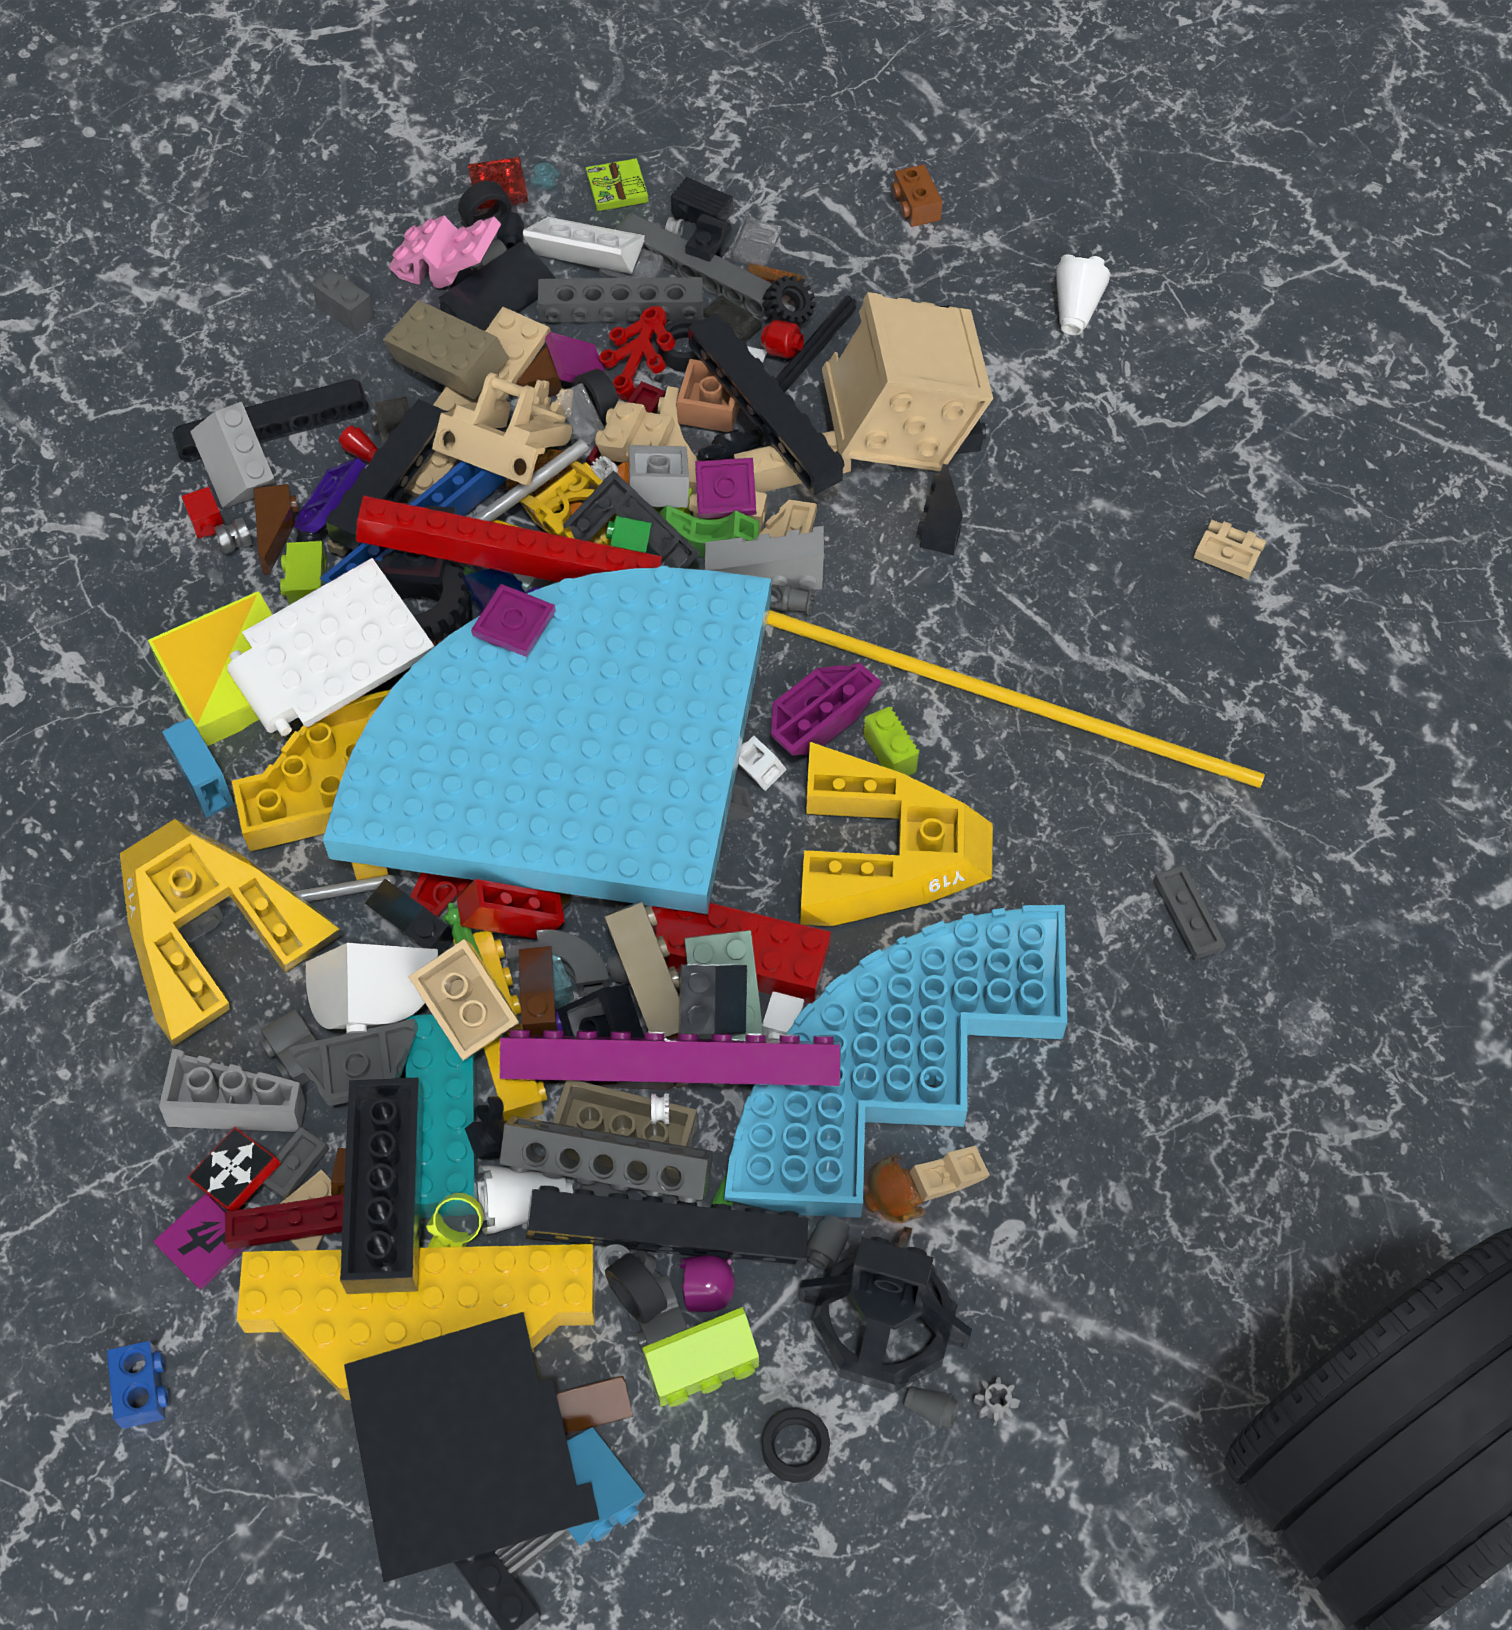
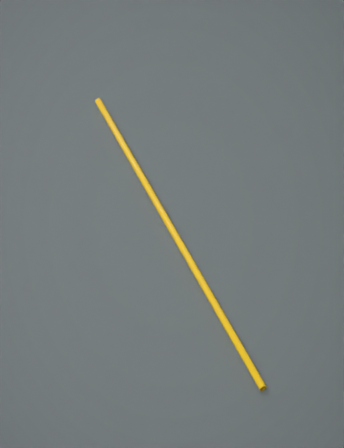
(1012, 698)

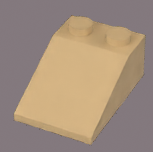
(464, 999)

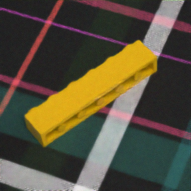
(519, 1096)

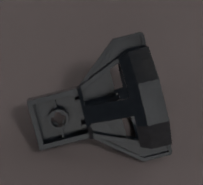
(888, 1291)

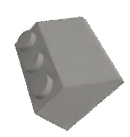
(232, 455)

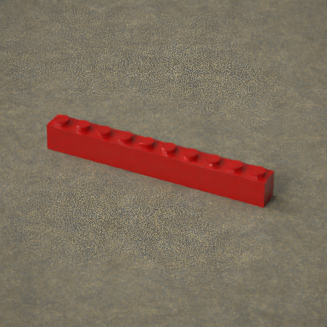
(489, 543)

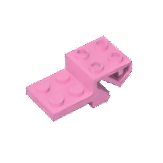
(441, 250)

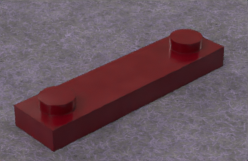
(284, 1221)

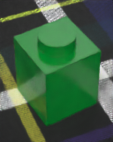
(629, 534)

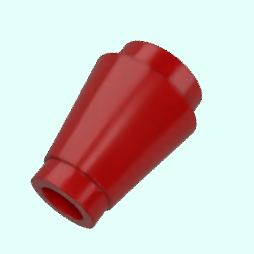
(357, 443)

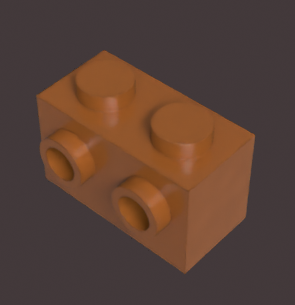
(916, 195)

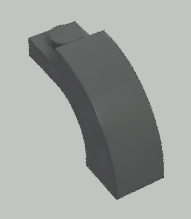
(578, 958)

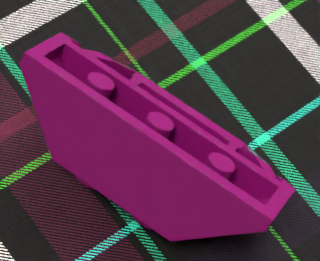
(821, 706)

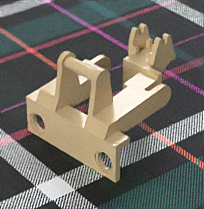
(530, 431)

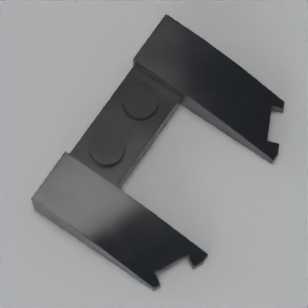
(620, 498)

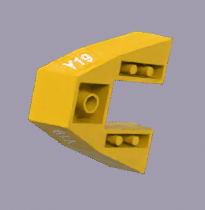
(939, 849)
(178, 877)

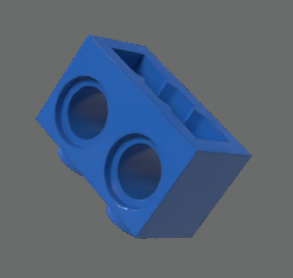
(129, 1386)

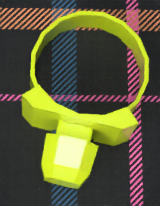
(446, 1236)

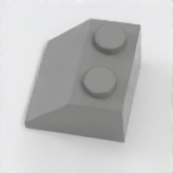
(659, 474)

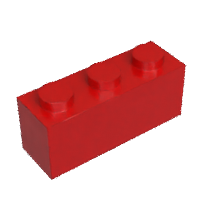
(509, 909)

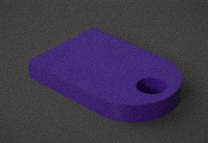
(328, 495)

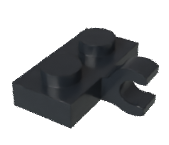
(488, 1133)

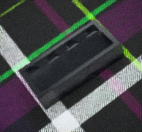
(504, 282)

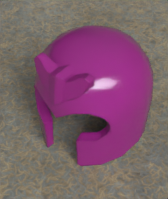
(707, 1283)

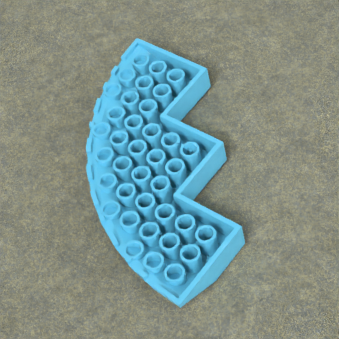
(899, 1030)

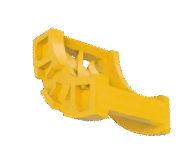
(568, 488)

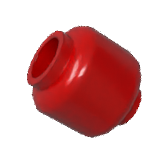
(782, 339)

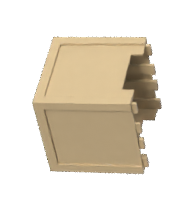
(907, 384)

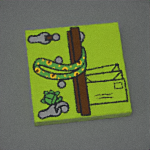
(617, 184)

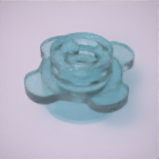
(544, 175)

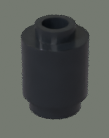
(511, 229)

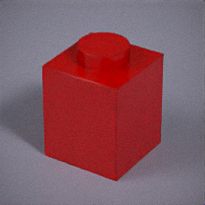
(202, 512)

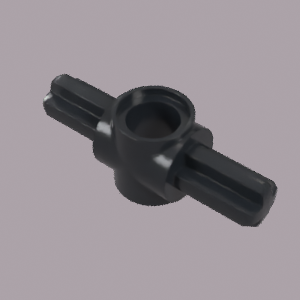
(728, 444)

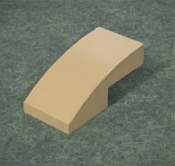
(950, 1174)

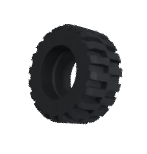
(452, 598)

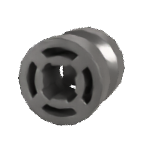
(233, 535)

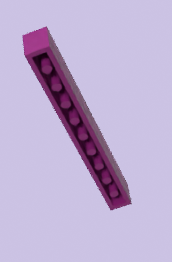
(670, 1059)

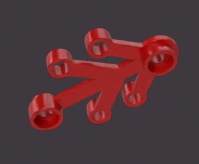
(651, 321)

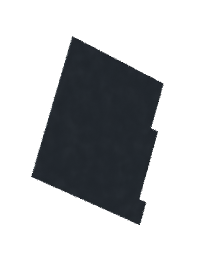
(462, 1448)

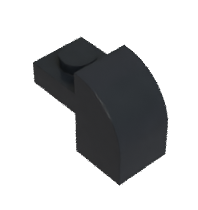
(710, 238)

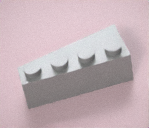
(784, 559)
(227, 1097)

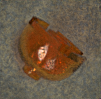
(893, 1191)

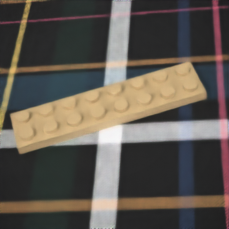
(521, 341)

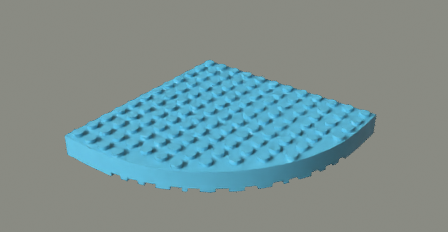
(573, 767)

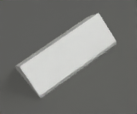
(585, 244)

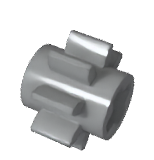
(996, 1391)

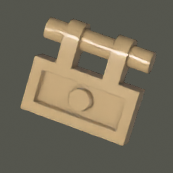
(1229, 554)

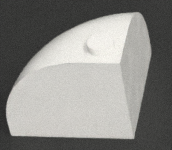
(365, 985)

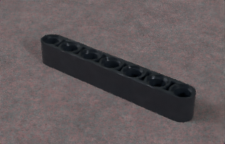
(289, 415)

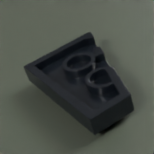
(417, 567)

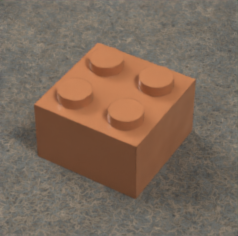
(705, 401)

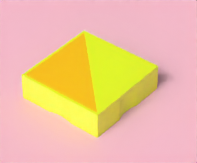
(196, 664)

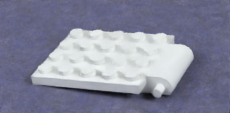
(327, 649)

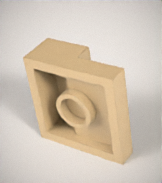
(631, 425)

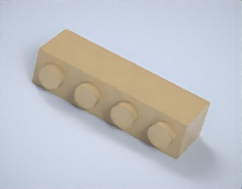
(773, 472)

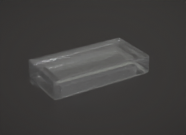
(580, 413)

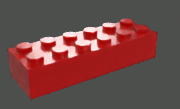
(786, 954)

